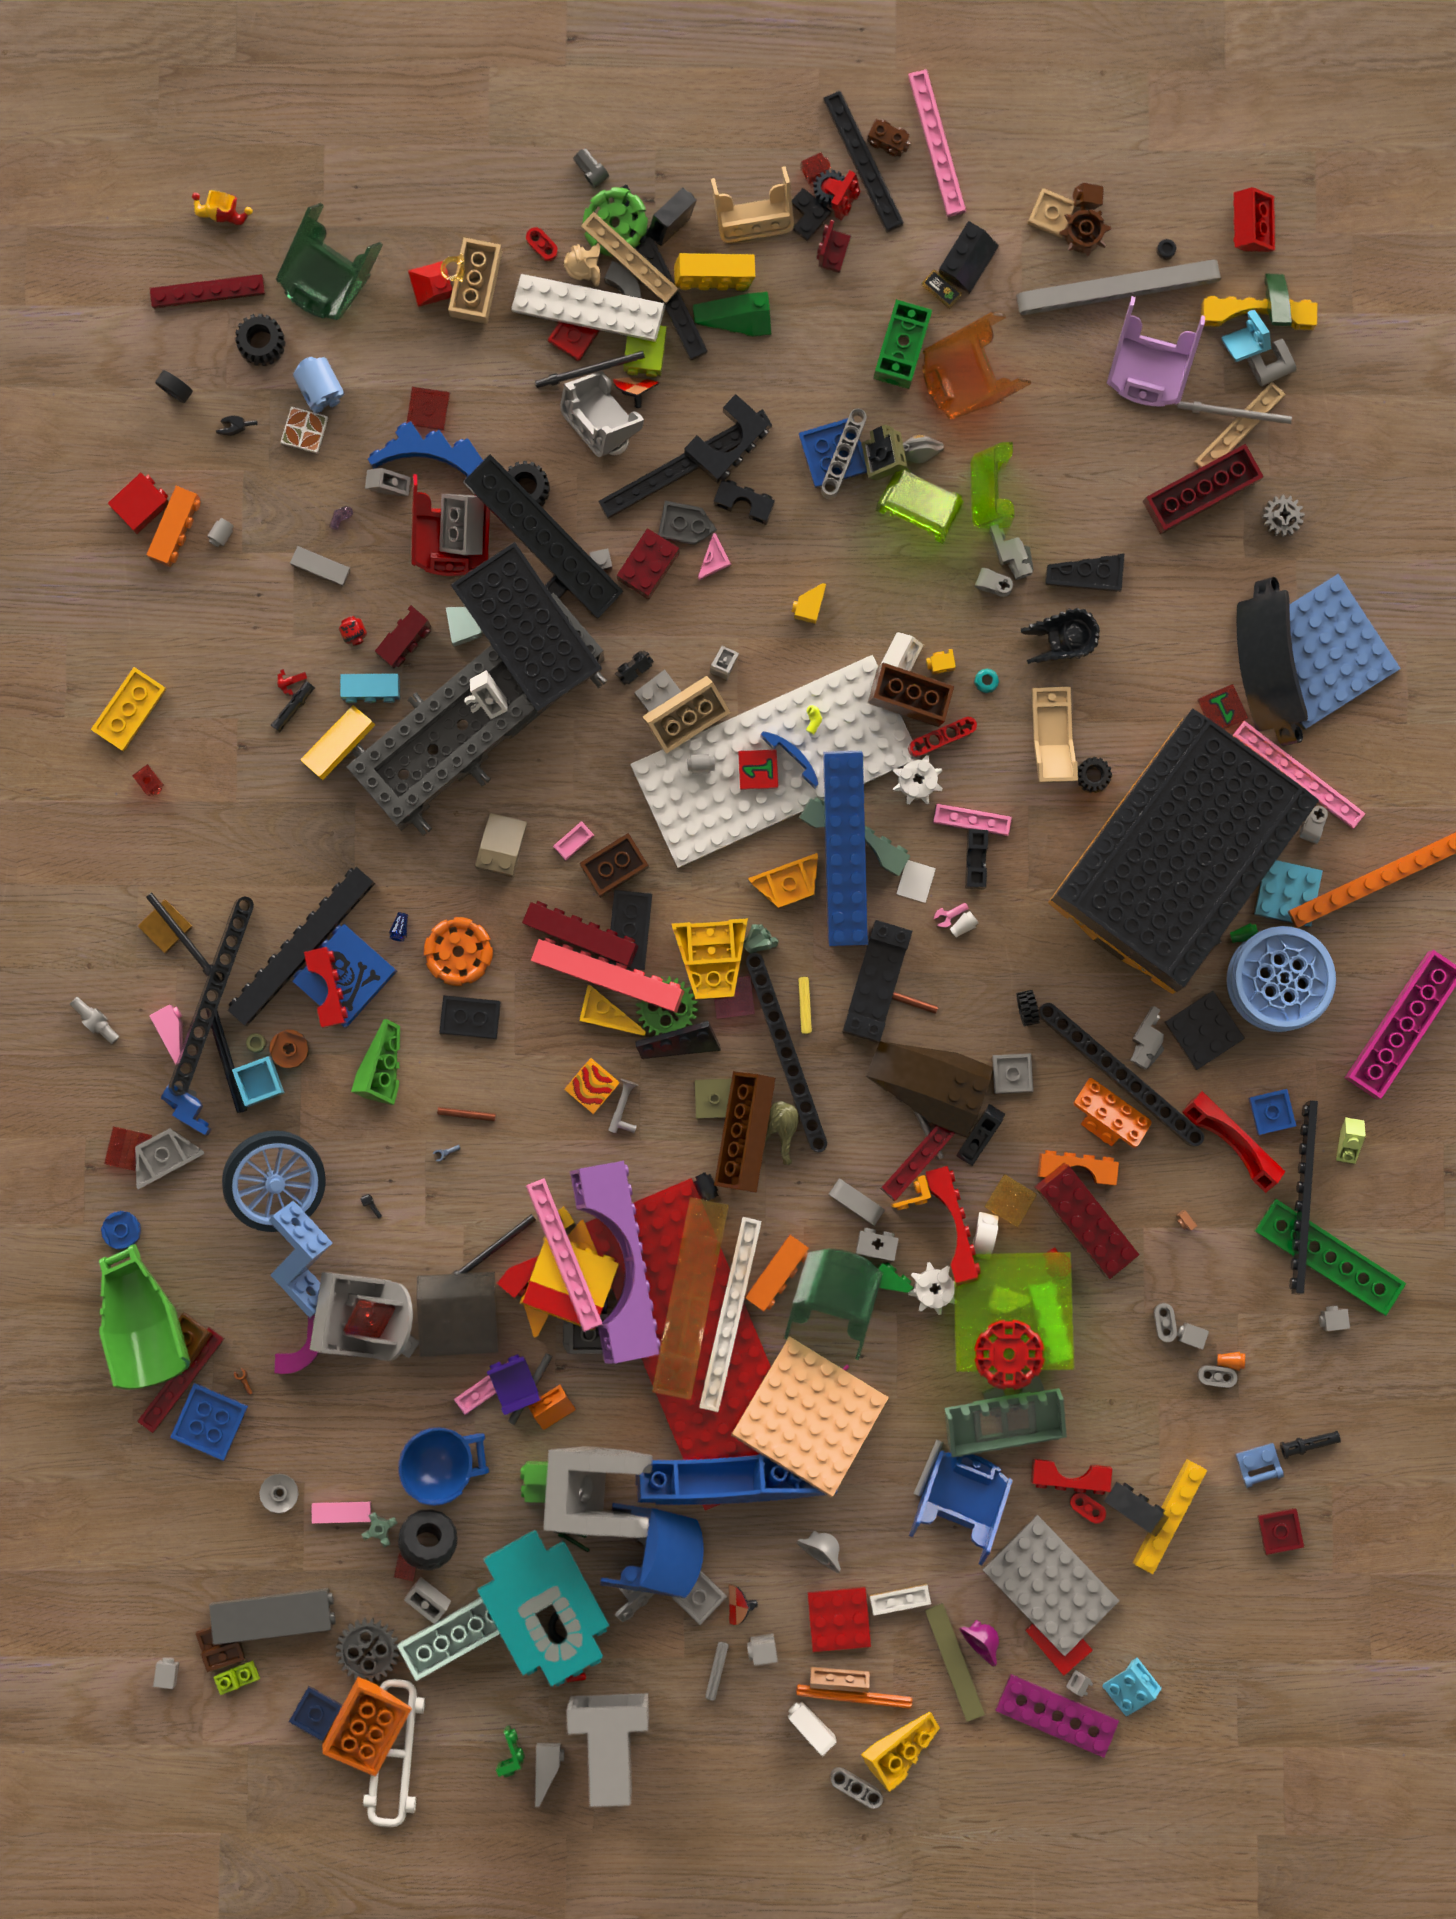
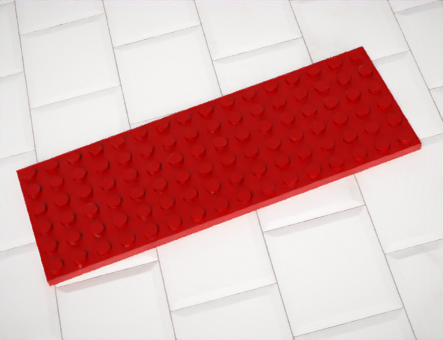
(696, 1430)

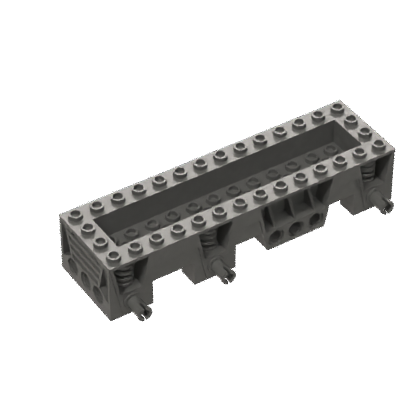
(459, 750)

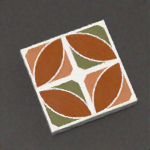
(304, 430)

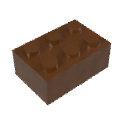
(614, 865)

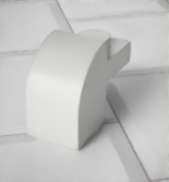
(985, 1233)

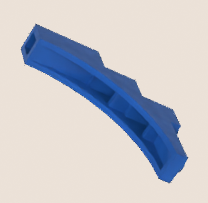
(435, 446)

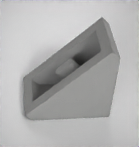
(724, 662)

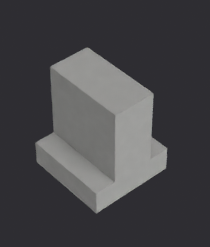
(608, 1725)

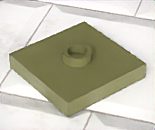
(712, 1097)

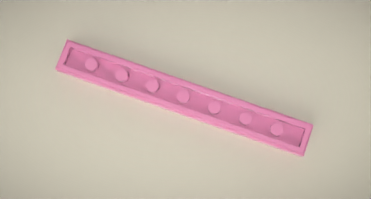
(936, 143)
(1280, 759)
(564, 1255)

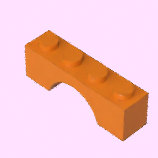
(1102, 1171)

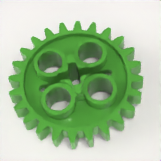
(653, 1019)

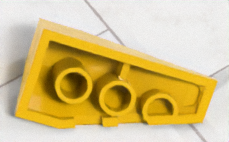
(895, 1753)

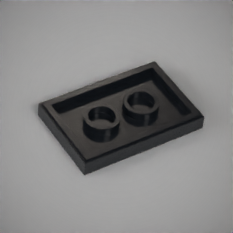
(470, 1017)

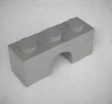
(762, 1649)

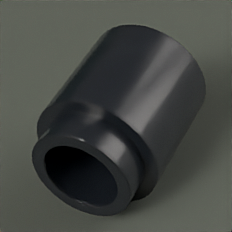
(705, 1186)

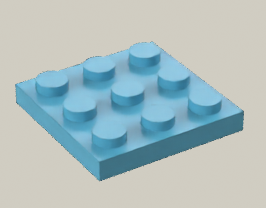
(1286, 888)

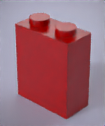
(139, 502)

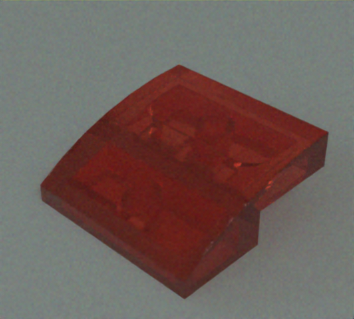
(122, 1147)

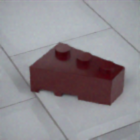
(404, 638)

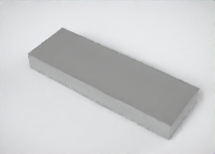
(320, 566)

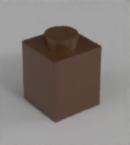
(1088, 195)

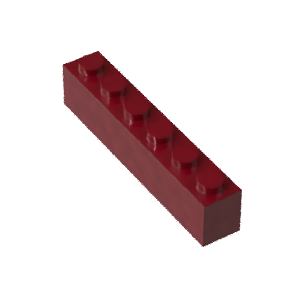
(580, 934)

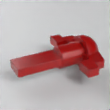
(282, 683)

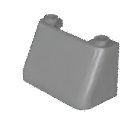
(596, 414)

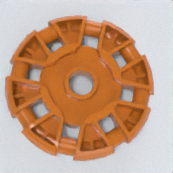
(447, 946)

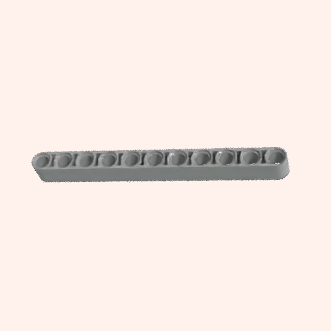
(1118, 287)

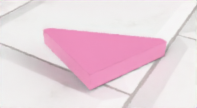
(714, 559)

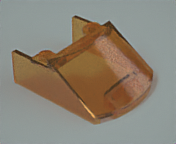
(960, 372)

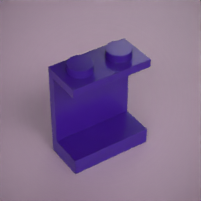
(513, 1384)

